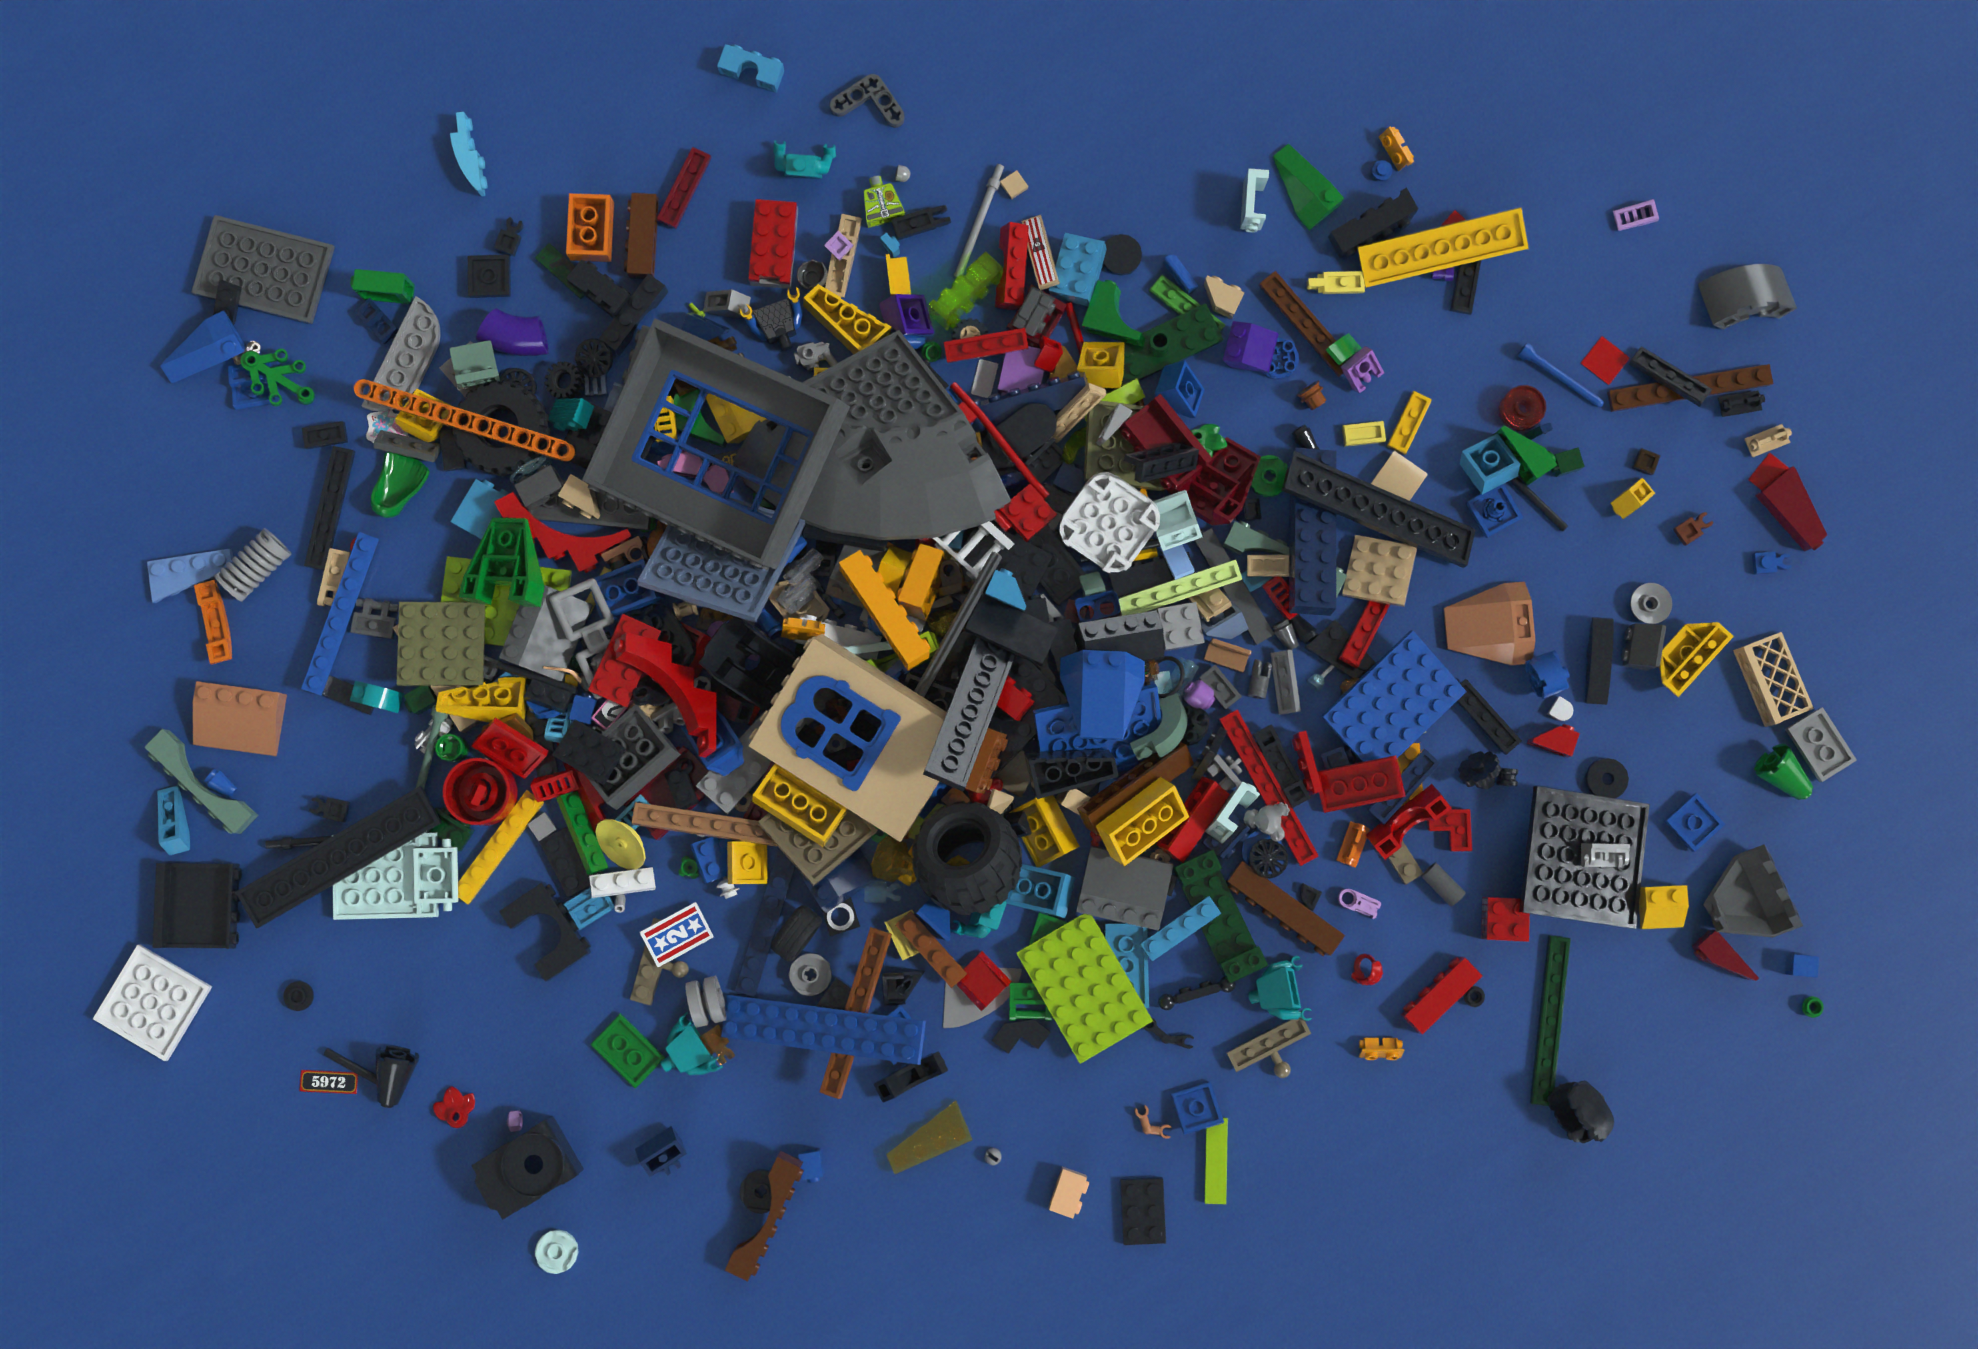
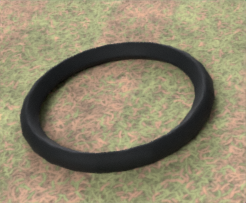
(1182, 674)

